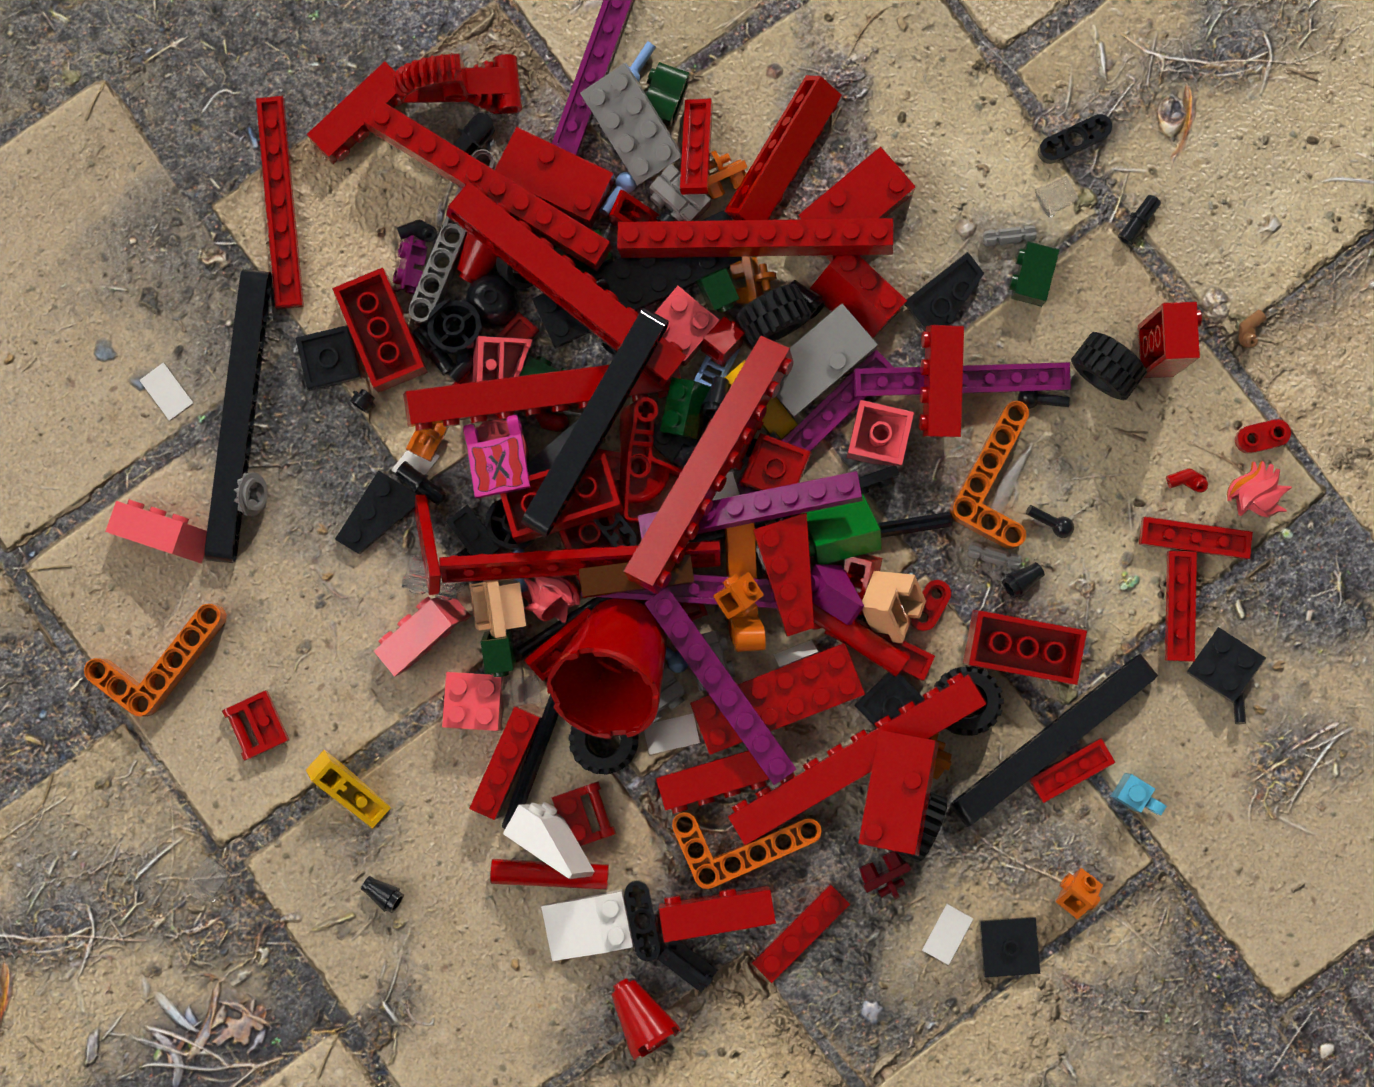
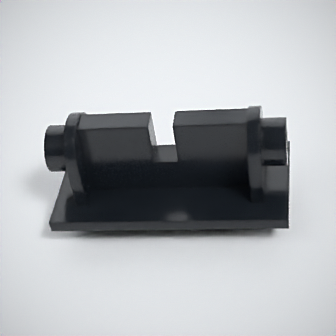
(687, 965)

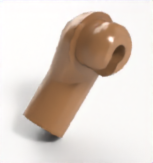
(1247, 329)

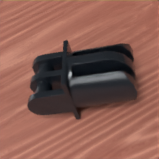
(475, 133)

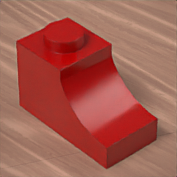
(860, 571)

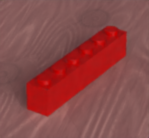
(784, 150)

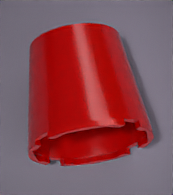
(611, 671)

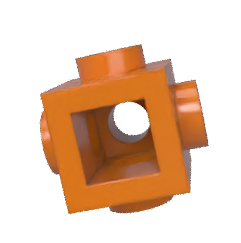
(738, 595)
(1079, 893)

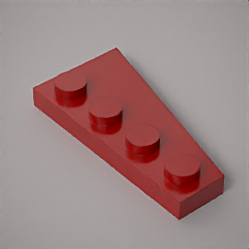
(787, 566)

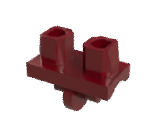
(873, 880)

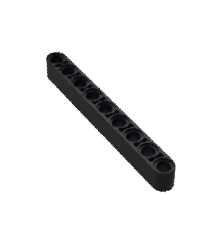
(595, 422)
(1053, 740)

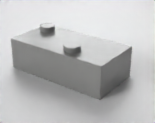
(823, 359)

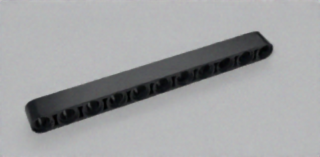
(238, 414)

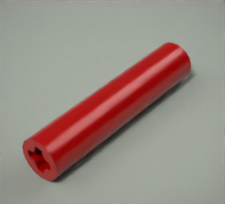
(863, 641)
(541, 874)

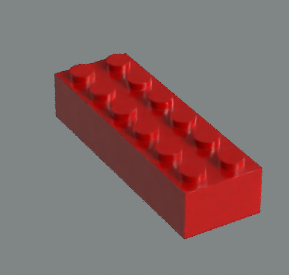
(785, 695)

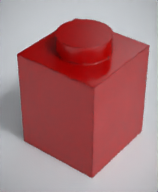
(723, 341)

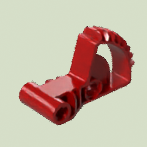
(446, 79)
(636, 444)

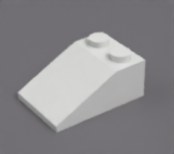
(548, 838)
(587, 925)

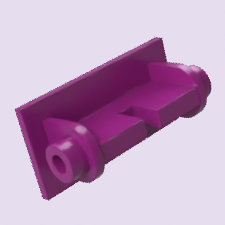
(410, 254)

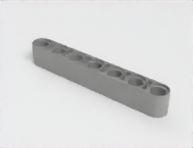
(442, 249)

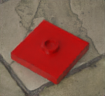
(774, 464)

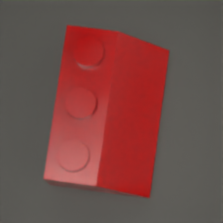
(861, 290)

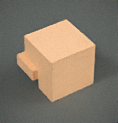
(892, 602)
(497, 606)

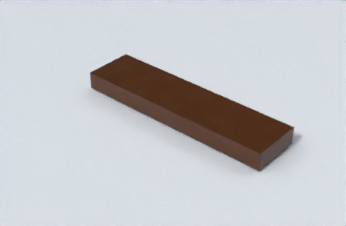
(612, 579)

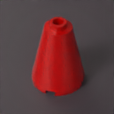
(475, 260)
(641, 1019)

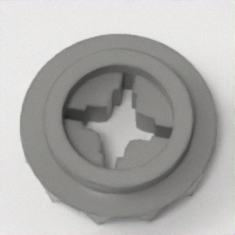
(257, 494)

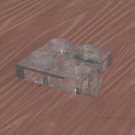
(416, 581)

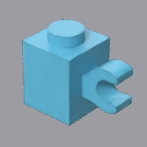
(1137, 795)

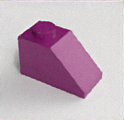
(835, 592)

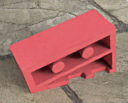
(498, 358)
(157, 531)
(419, 633)

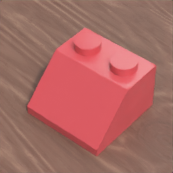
(879, 434)

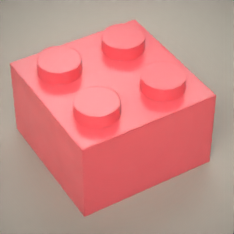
(687, 322)
(473, 701)

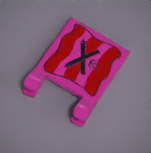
(498, 463)

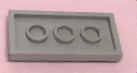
(631, 124)

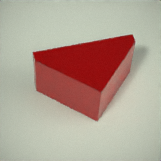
(630, 210)

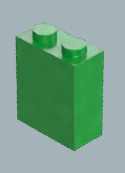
(842, 532)

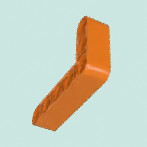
(987, 477)
(744, 630)
(163, 666)
(742, 852)

